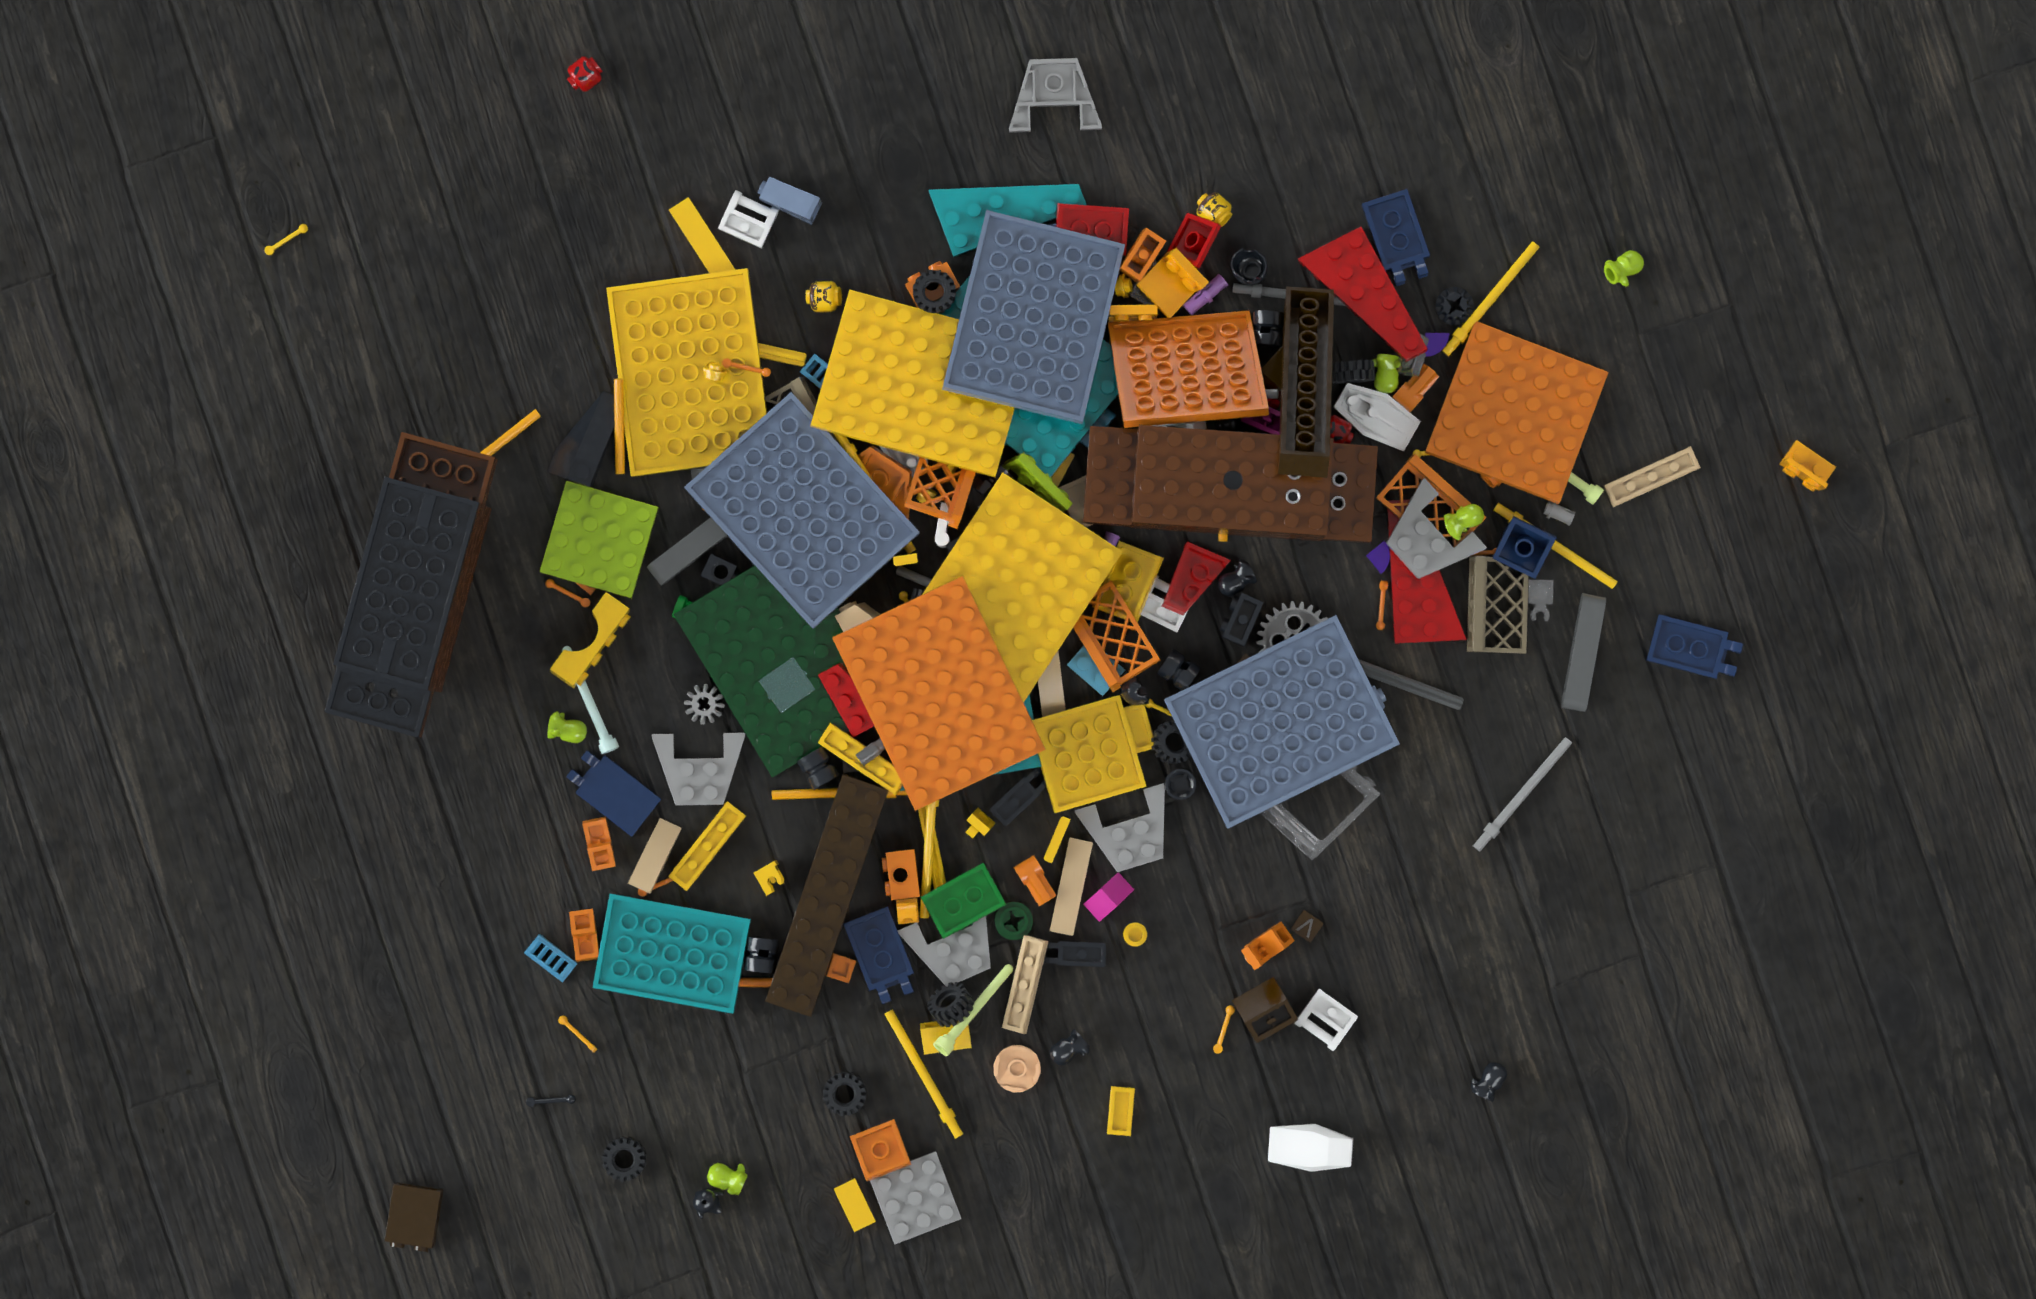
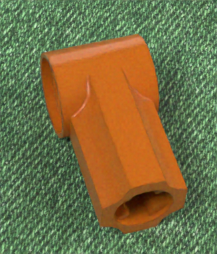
(1412, 391)
(1033, 876)

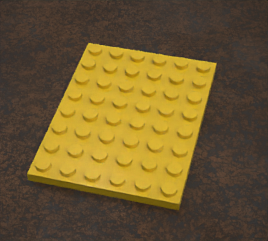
(660, 346)
(889, 386)
(1027, 574)

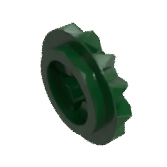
(1003, 916)

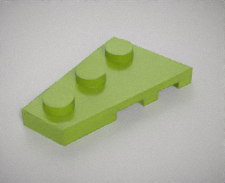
(1032, 476)

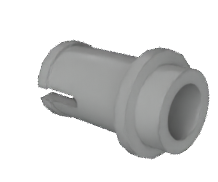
(1559, 513)

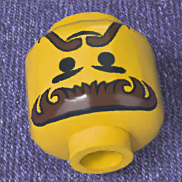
(1214, 208)
(824, 296)

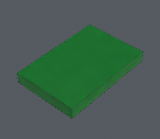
(963, 900)

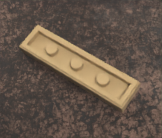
(1651, 476)
(1071, 886)
(1025, 984)

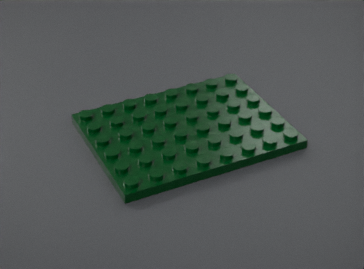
(743, 636)

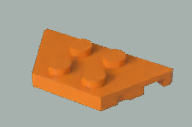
(889, 476)

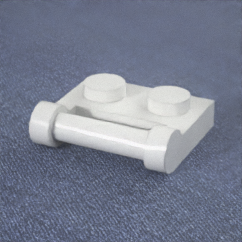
(744, 226)
(941, 535)
(1158, 614)
(1330, 1012)

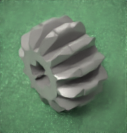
(712, 702)

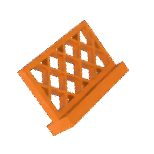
(1445, 490)
(959, 495)
(1097, 651)

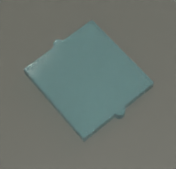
(787, 685)

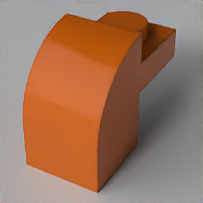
(1267, 945)

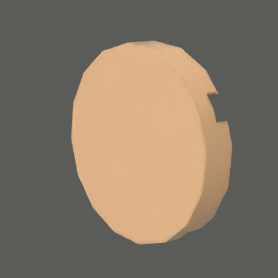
(1017, 1068)

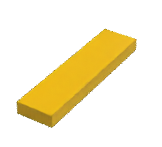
(700, 237)
(847, 747)
(707, 846)

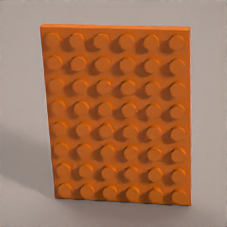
(939, 693)

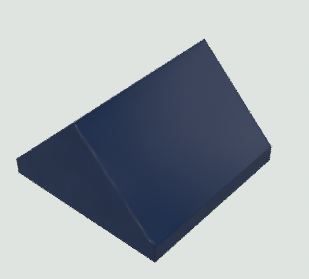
(1524, 547)

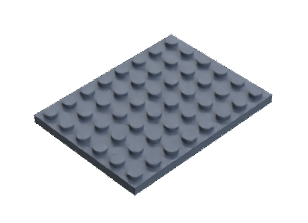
(1033, 317)
(801, 510)
(1281, 721)

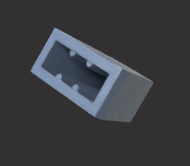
(790, 200)

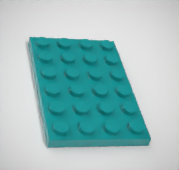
(671, 953)

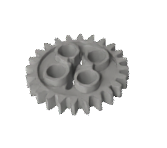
(1278, 623)

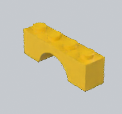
(572, 665)

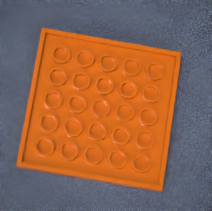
(1187, 369)
(1516, 412)

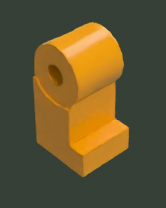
(907, 911)

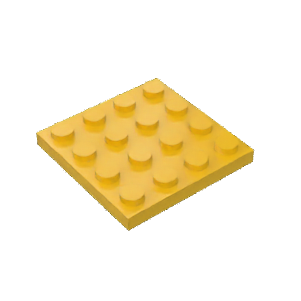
(1088, 754)

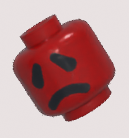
(584, 74)
(1341, 430)

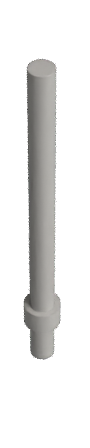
(1492, 830)

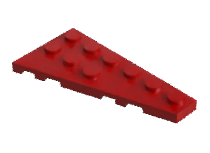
(1363, 285)
(1420, 605)

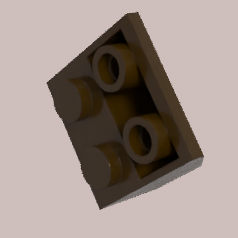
(1265, 1010)

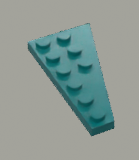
(964, 209)

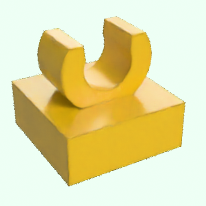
(979, 823)

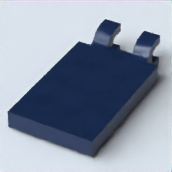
(1397, 234)
(1691, 647)
(614, 793)
(880, 952)

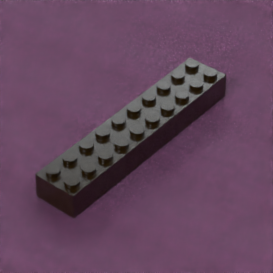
(1306, 382)
(827, 895)

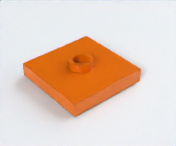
(880, 1150)

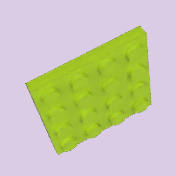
(599, 539)

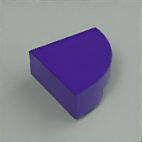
(1436, 343)
(1380, 557)

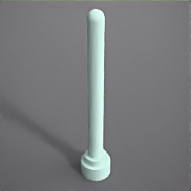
(606, 741)

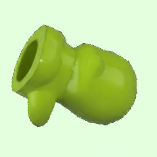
(1625, 265)
(1387, 375)
(1464, 518)
(568, 730)
(725, 1178)

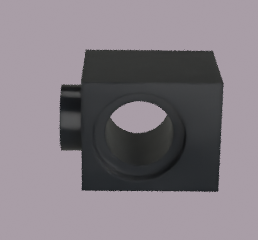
(712, 564)

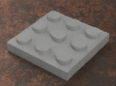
(916, 1198)

